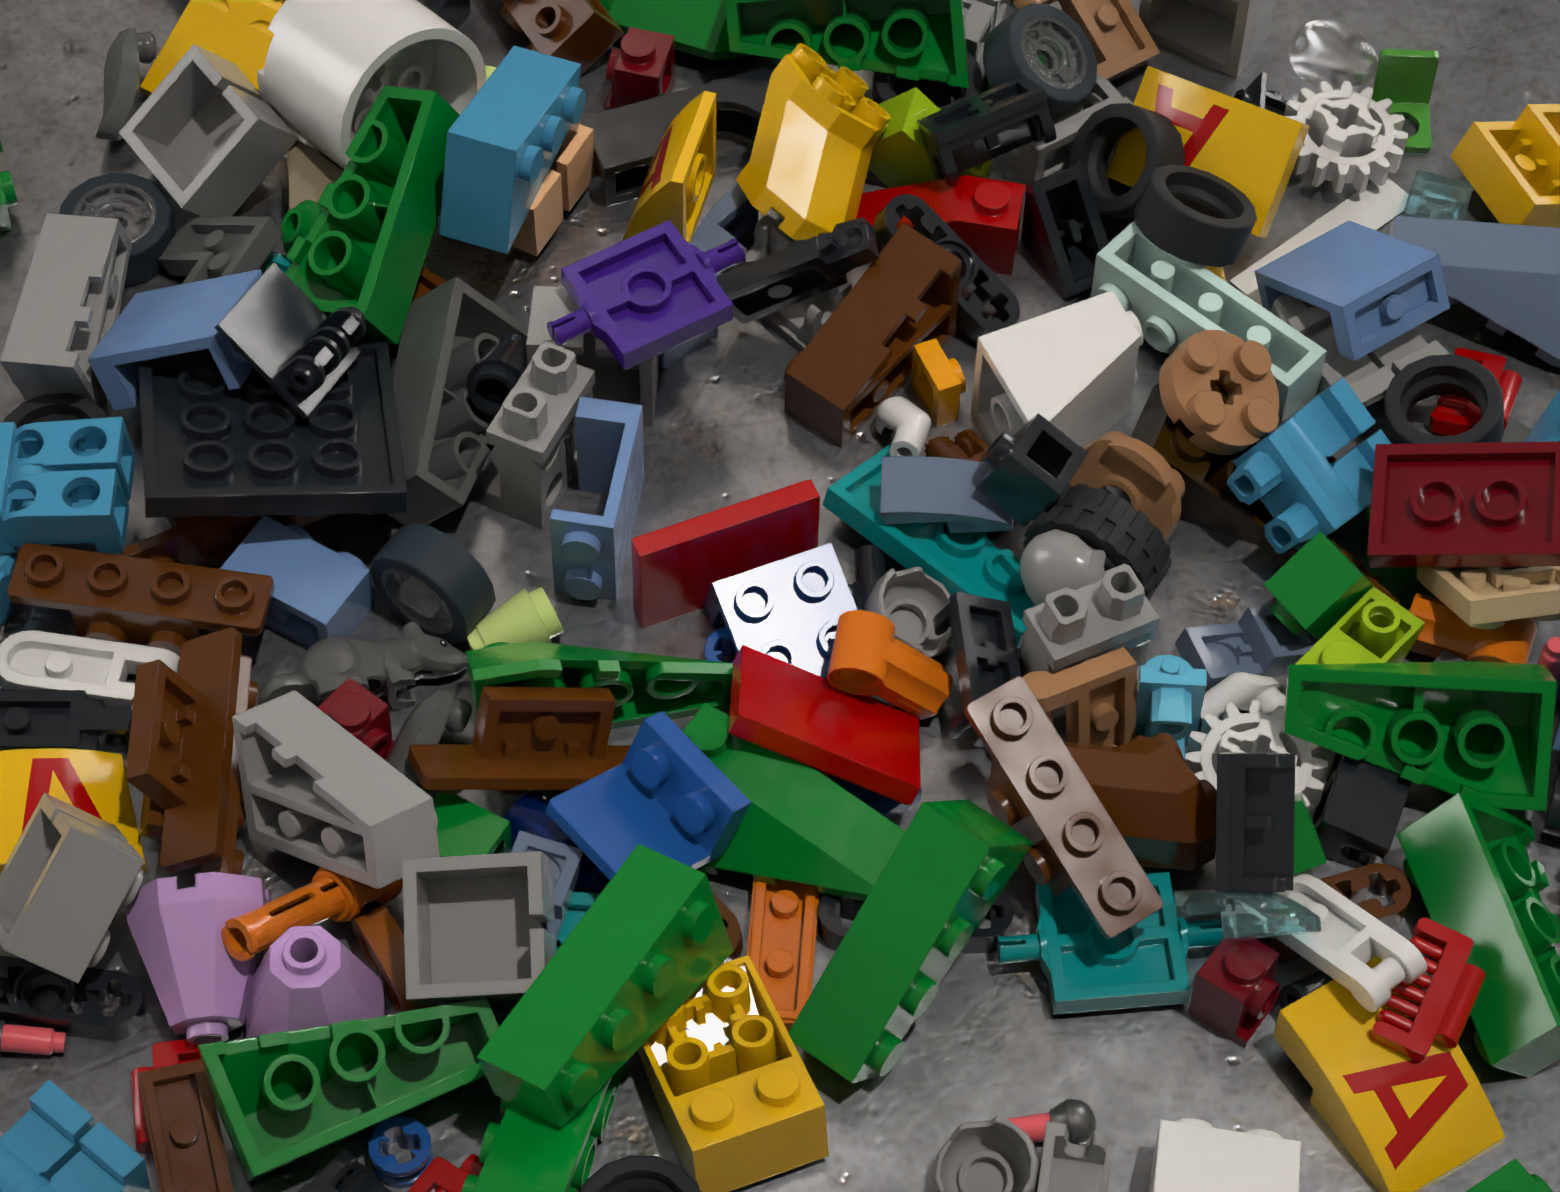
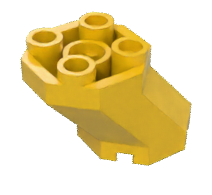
(812, 145)

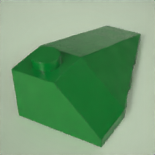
(638, 681)
(1434, 723)
(798, 818)

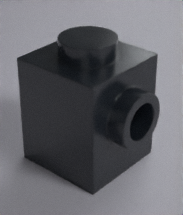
(1029, 468)

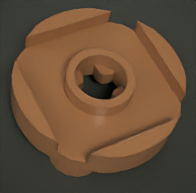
(1243, 373)
(1139, 472)

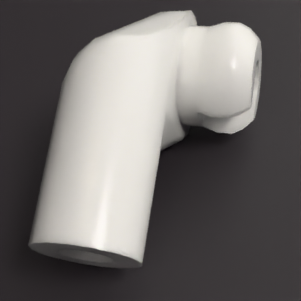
(908, 424)
(1241, 690)

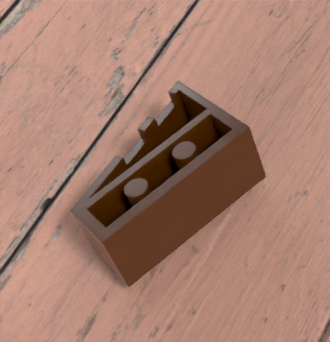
(869, 338)

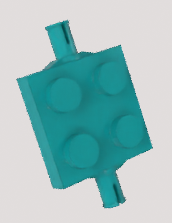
(1097, 974)

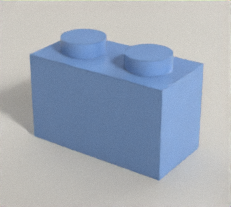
(314, 587)

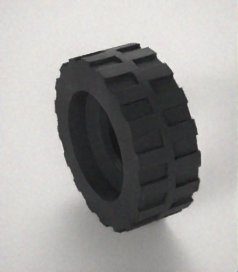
(1109, 526)

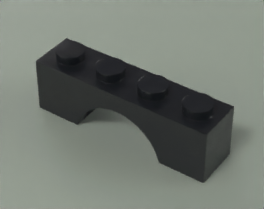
(631, 133)

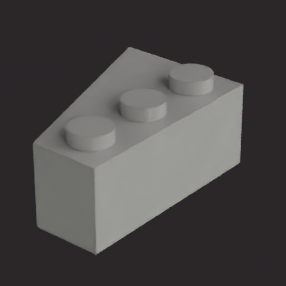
(67, 306)
(328, 794)

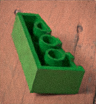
(907, 936)
(608, 986)
(538, 1156)

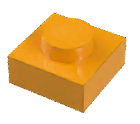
(937, 382)

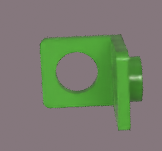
(1408, 82)

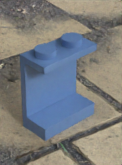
(1365, 281)
(169, 324)
(592, 548)

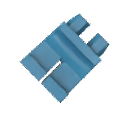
(1293, 472)
(65, 483)
(64, 1151)

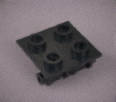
(292, 339)

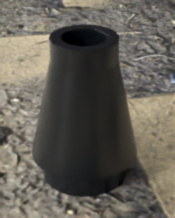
(497, 373)

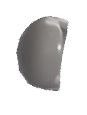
(1058, 562)
(911, 602)
(987, 1158)

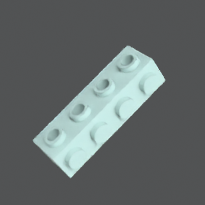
(1185, 298)

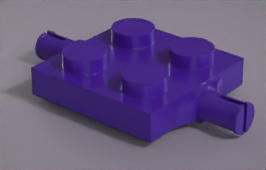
(647, 294)

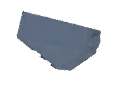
(1499, 272)

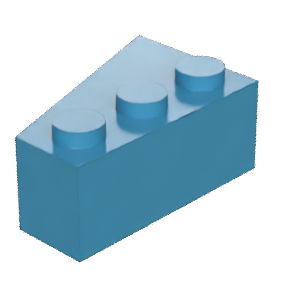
(506, 146)

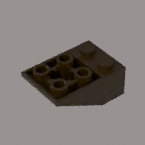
(1207, 496)

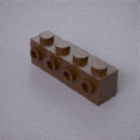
(564, 28)

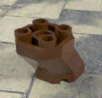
(1152, 800)

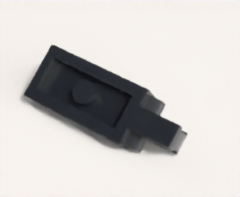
(799, 270)
(61, 721)

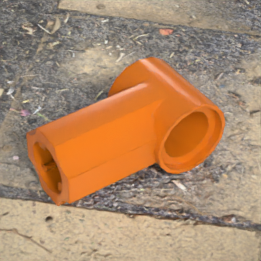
(1449, 632)
(873, 662)

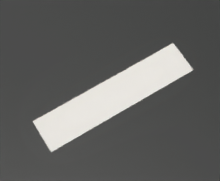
(1369, 209)

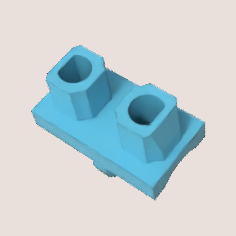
(1169, 698)

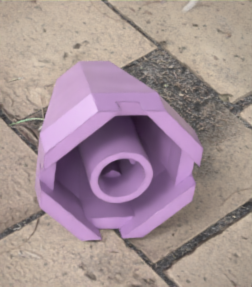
(184, 952)
(310, 983)

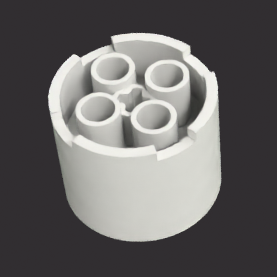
(340, 53)

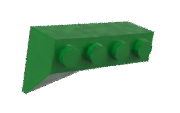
(873, 35)
(379, 213)
(1481, 883)
(329, 1082)

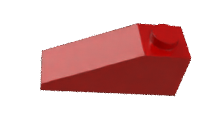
(976, 208)

